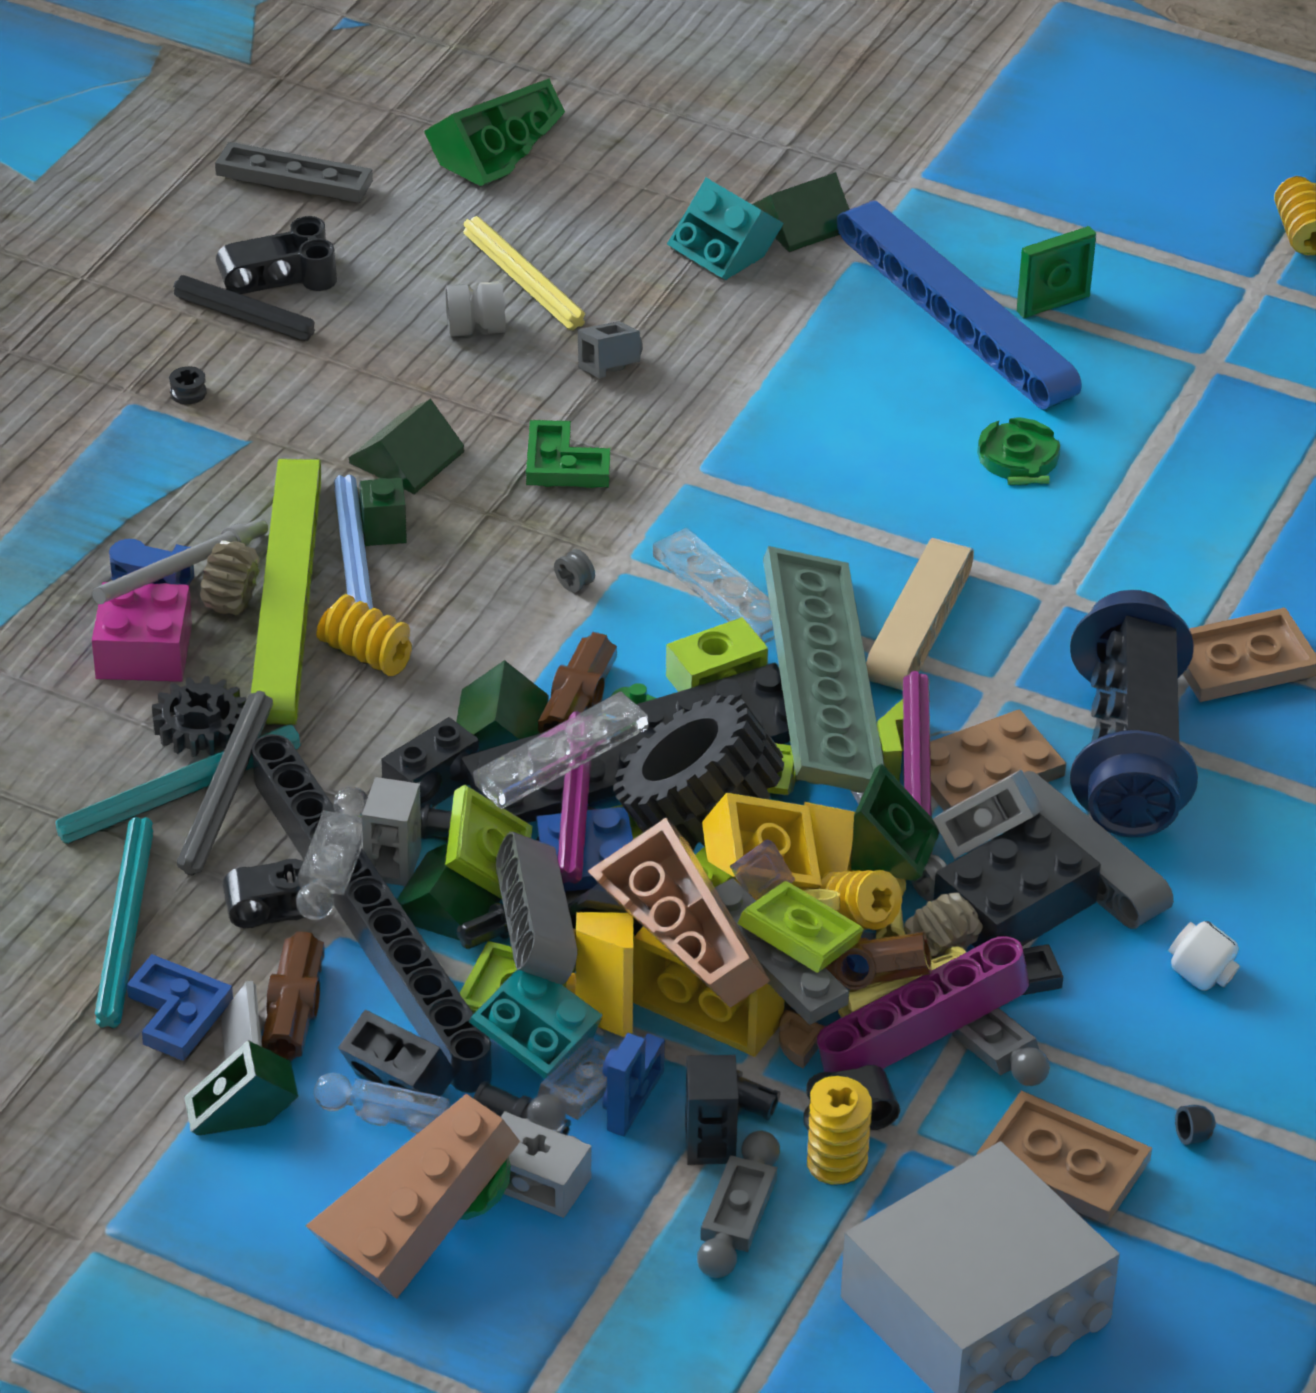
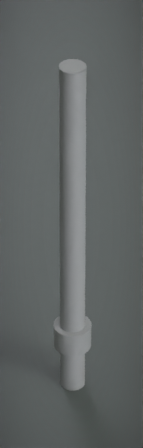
(178, 561)

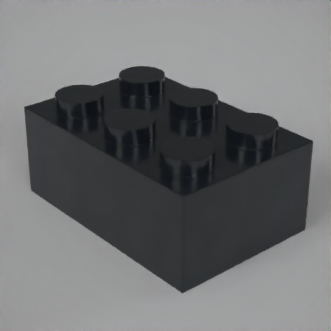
(1023, 881)

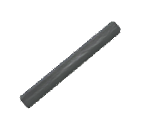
(224, 783)

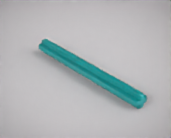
(149, 795)
(124, 923)

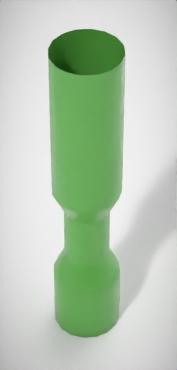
(1025, 480)

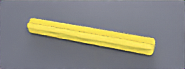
(524, 273)

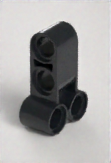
(280, 259)

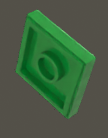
(1056, 271)

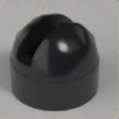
(1194, 1124)

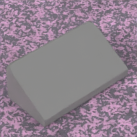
(241, 1020)

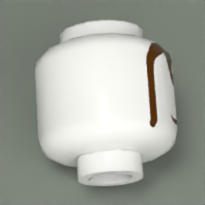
(1204, 955)

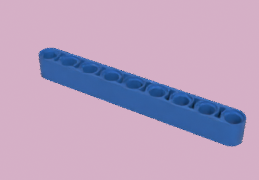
(959, 305)

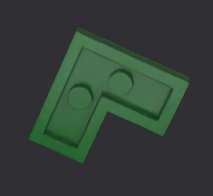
(557, 464)

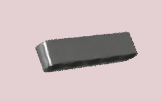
(1126, 883)
(536, 908)

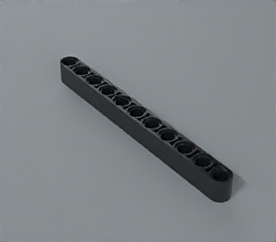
(377, 920)

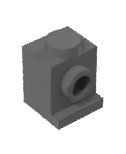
(608, 348)

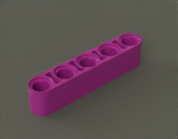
(926, 1008)

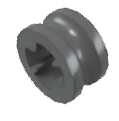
(574, 570)

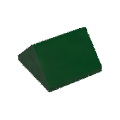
(806, 211)
(411, 447)
(501, 707)
(891, 829)
(441, 897)

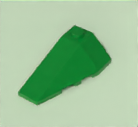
(494, 135)

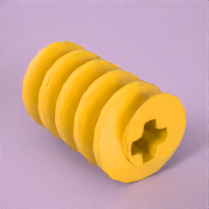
(1297, 210)
(366, 635)
(866, 896)
(838, 1130)

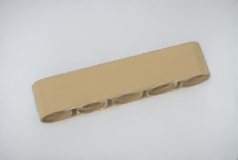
(919, 612)

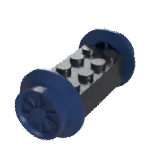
(1134, 768)

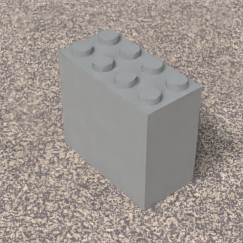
(979, 1275)

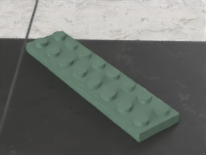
(822, 669)

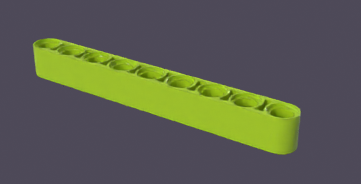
(287, 587)

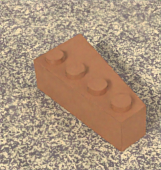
(676, 902)
(416, 1195)

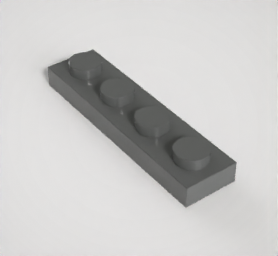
(294, 172)
(807, 992)

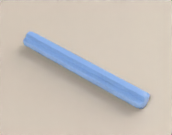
(352, 539)

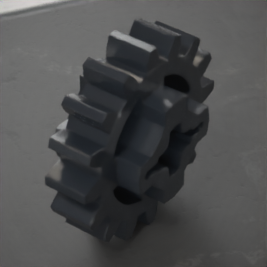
(202, 716)

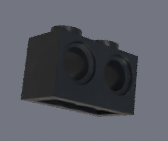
(432, 761)
(396, 1056)
(711, 1109)

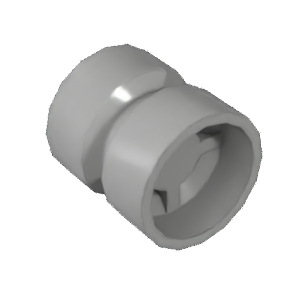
(475, 309)

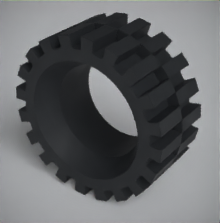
(695, 763)

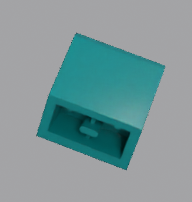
(723, 231)
(537, 1021)

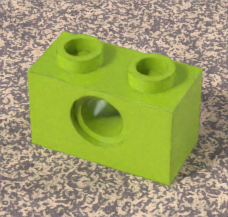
(714, 654)

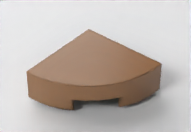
(798, 1038)

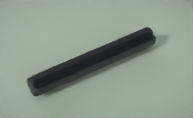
(244, 308)

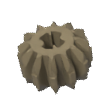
(229, 577)
(946, 923)

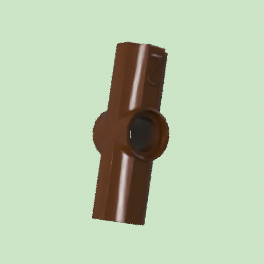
(581, 682)
(887, 960)
(293, 995)

